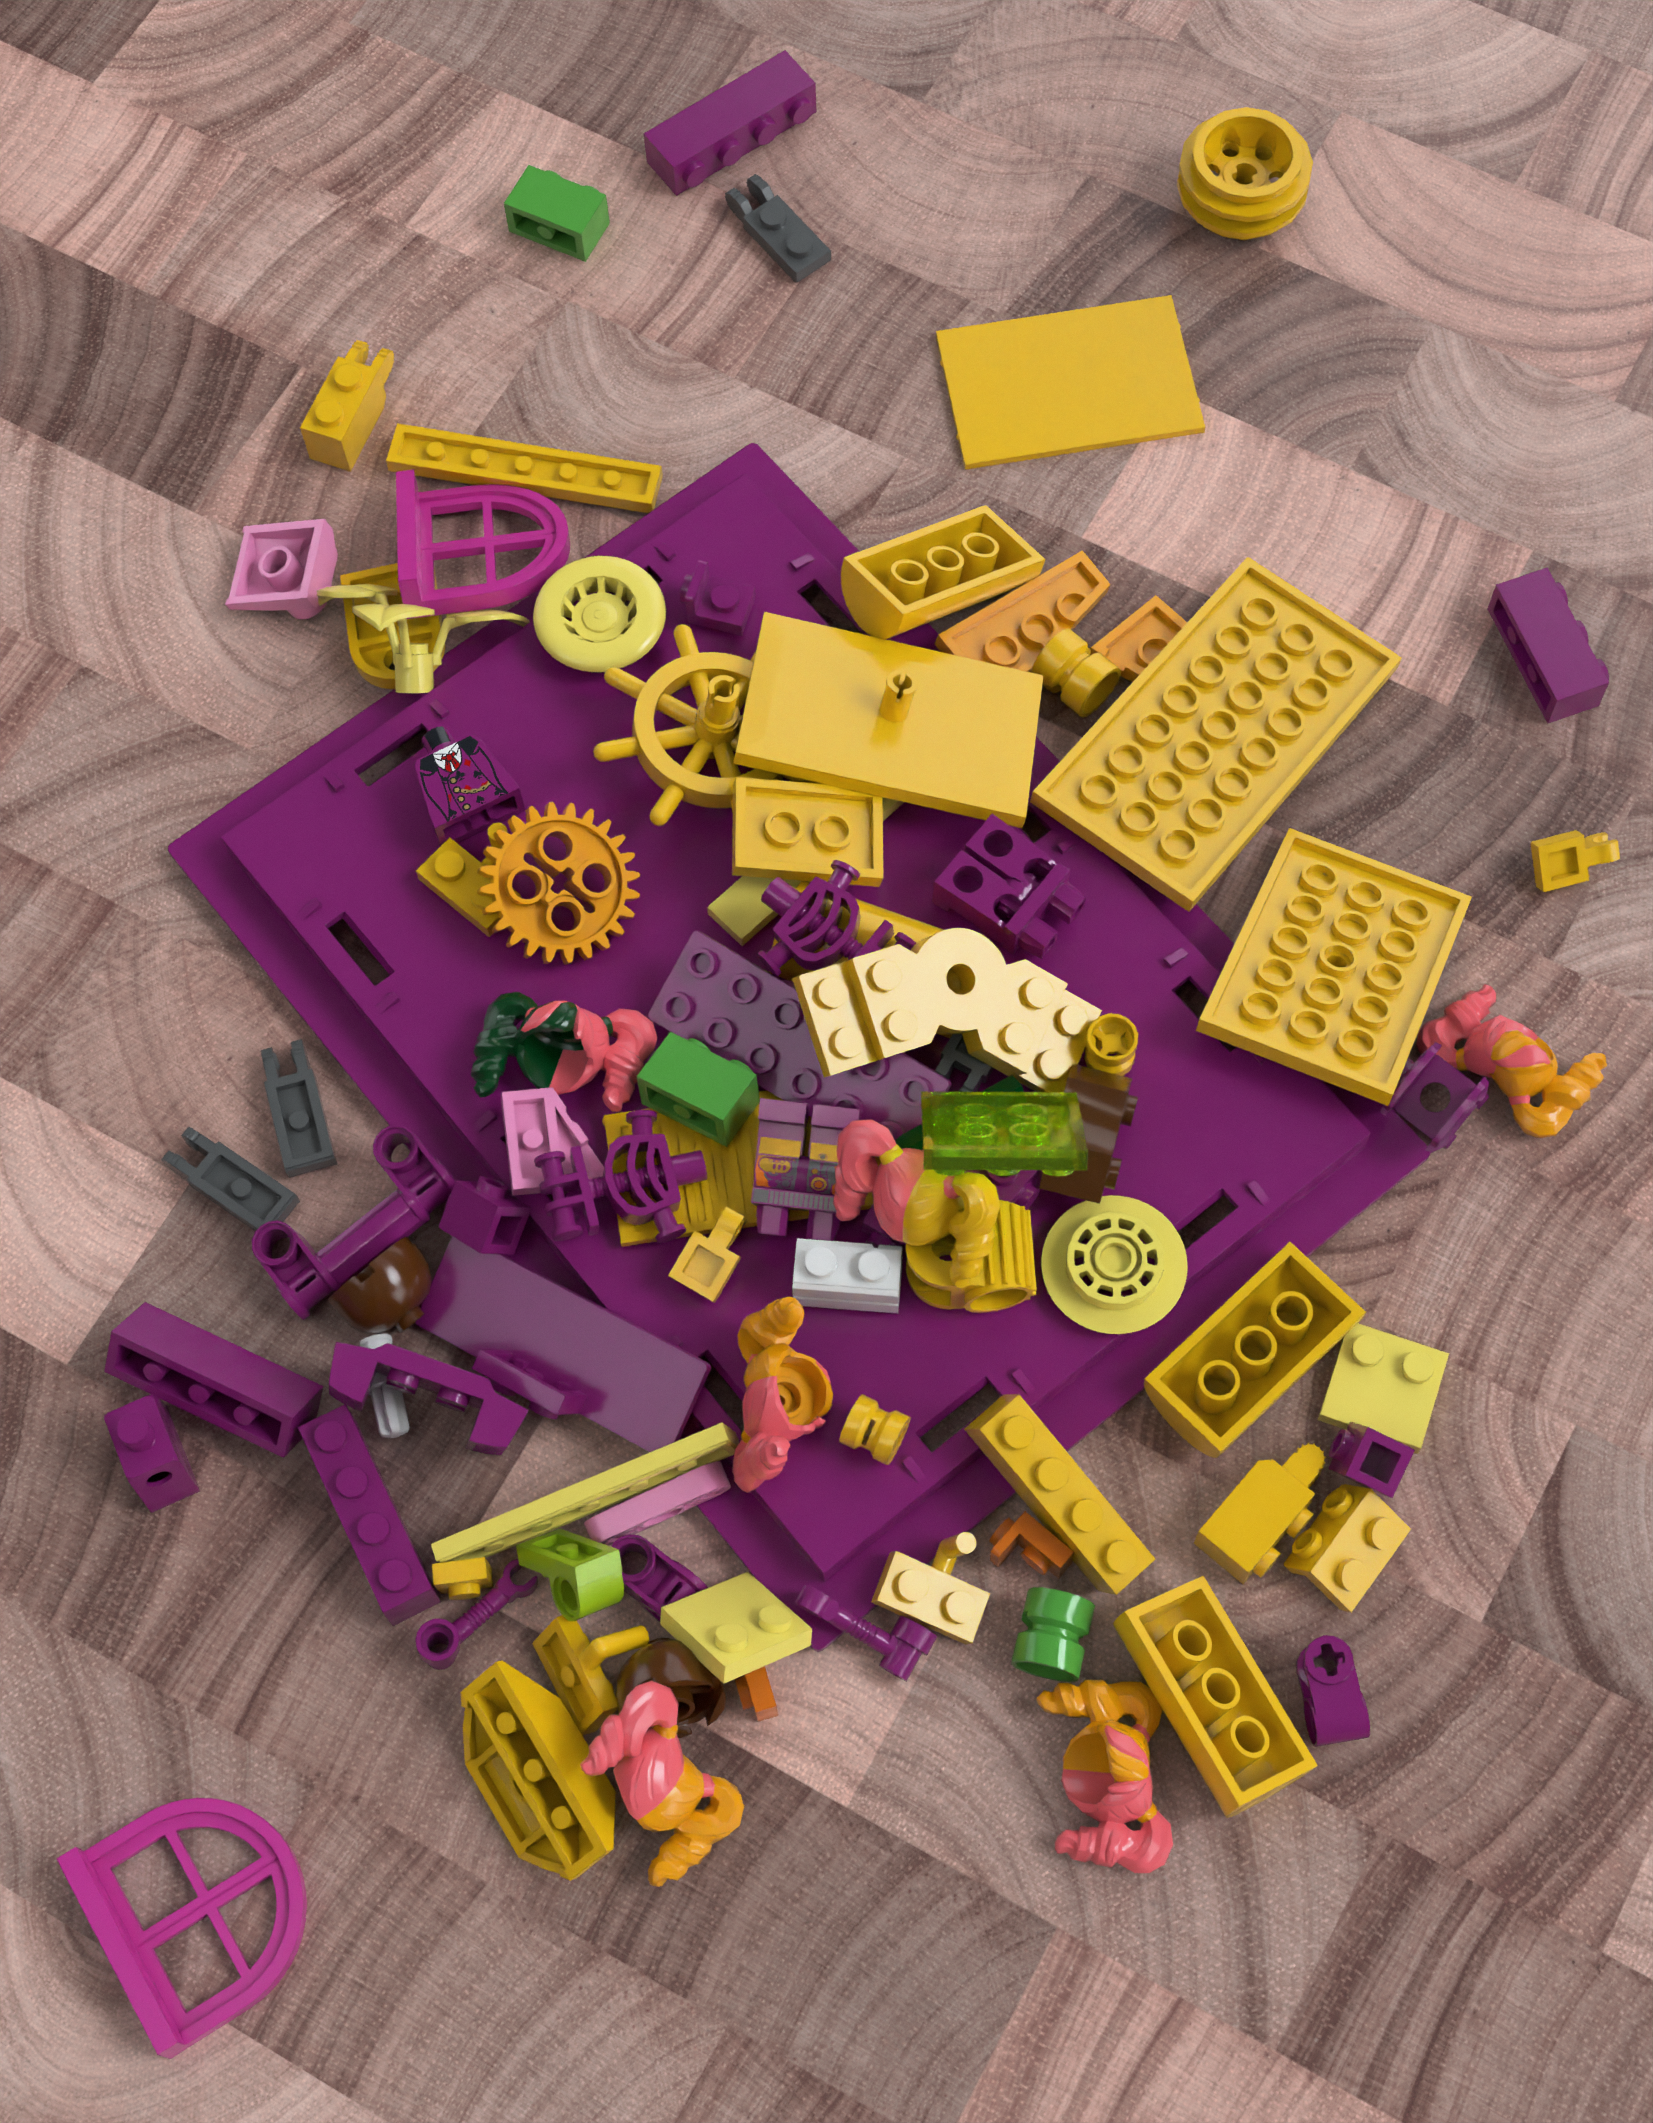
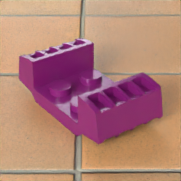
(356, 1367)

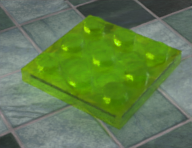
(1002, 1132)

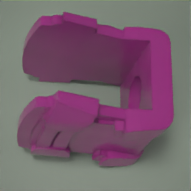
(1463, 1092)

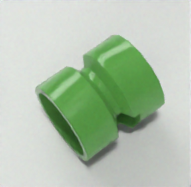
(1054, 1627)

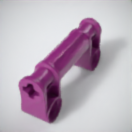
(310, 1276)

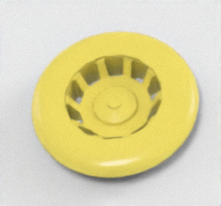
(601, 622)
(1114, 1262)

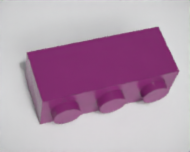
(1548, 645)

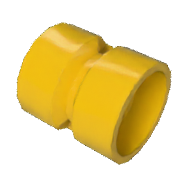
(1080, 677)

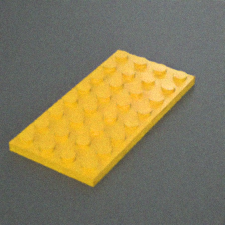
(1216, 733)

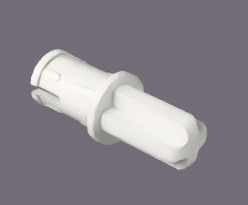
(387, 1402)

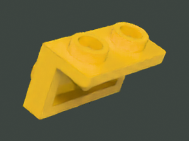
(1347, 1544)

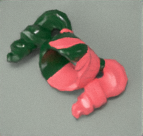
(562, 1047)

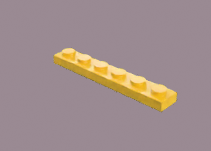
(532, 467)

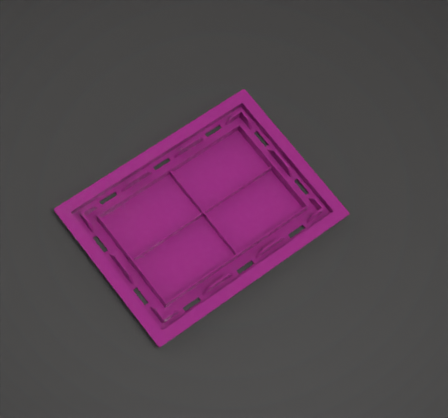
(1204, 1125)

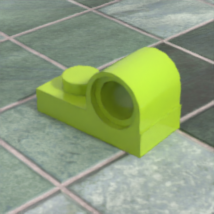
(580, 1571)

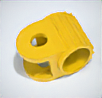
(1005, 1276)

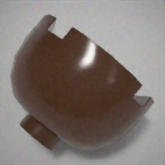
(386, 1291)
(674, 1666)

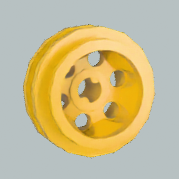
(1246, 152)

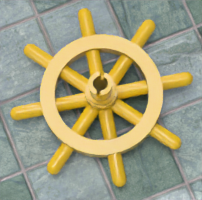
(720, 691)

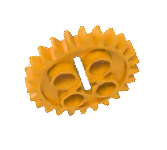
(585, 848)

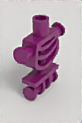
(804, 914)
(670, 1171)

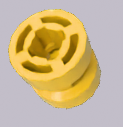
(1114, 1035)
(884, 1436)

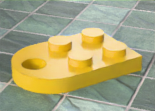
(371, 647)

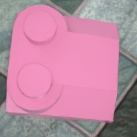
(284, 567)

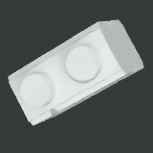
(847, 1275)

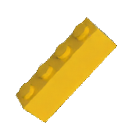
(1059, 1493)

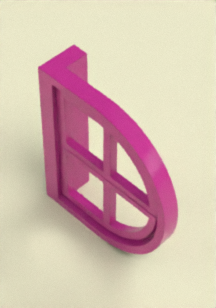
(417, 551)
(133, 1949)

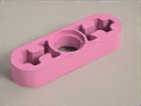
(658, 1504)

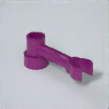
(453, 1634)
(900, 1647)

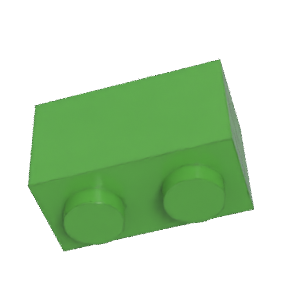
(557, 212)
(699, 1088)

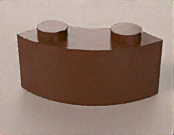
(1103, 1108)

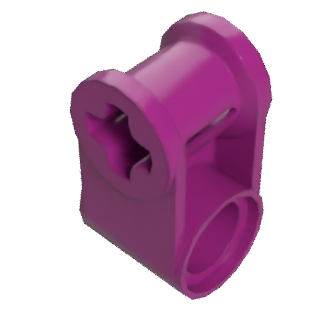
(658, 1579)
(1332, 1703)

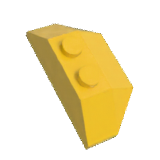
(529, 1771)

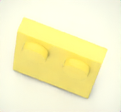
(1384, 1385)
(736, 1627)

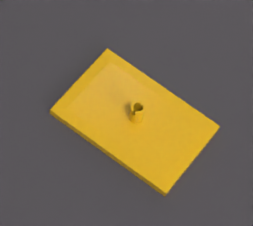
(890, 720)
(1335, 966)

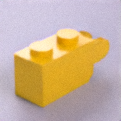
(347, 407)
(1260, 1513)

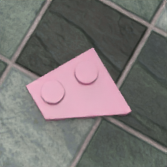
(538, 1125)

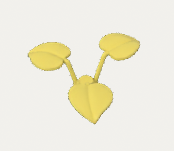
(411, 660)

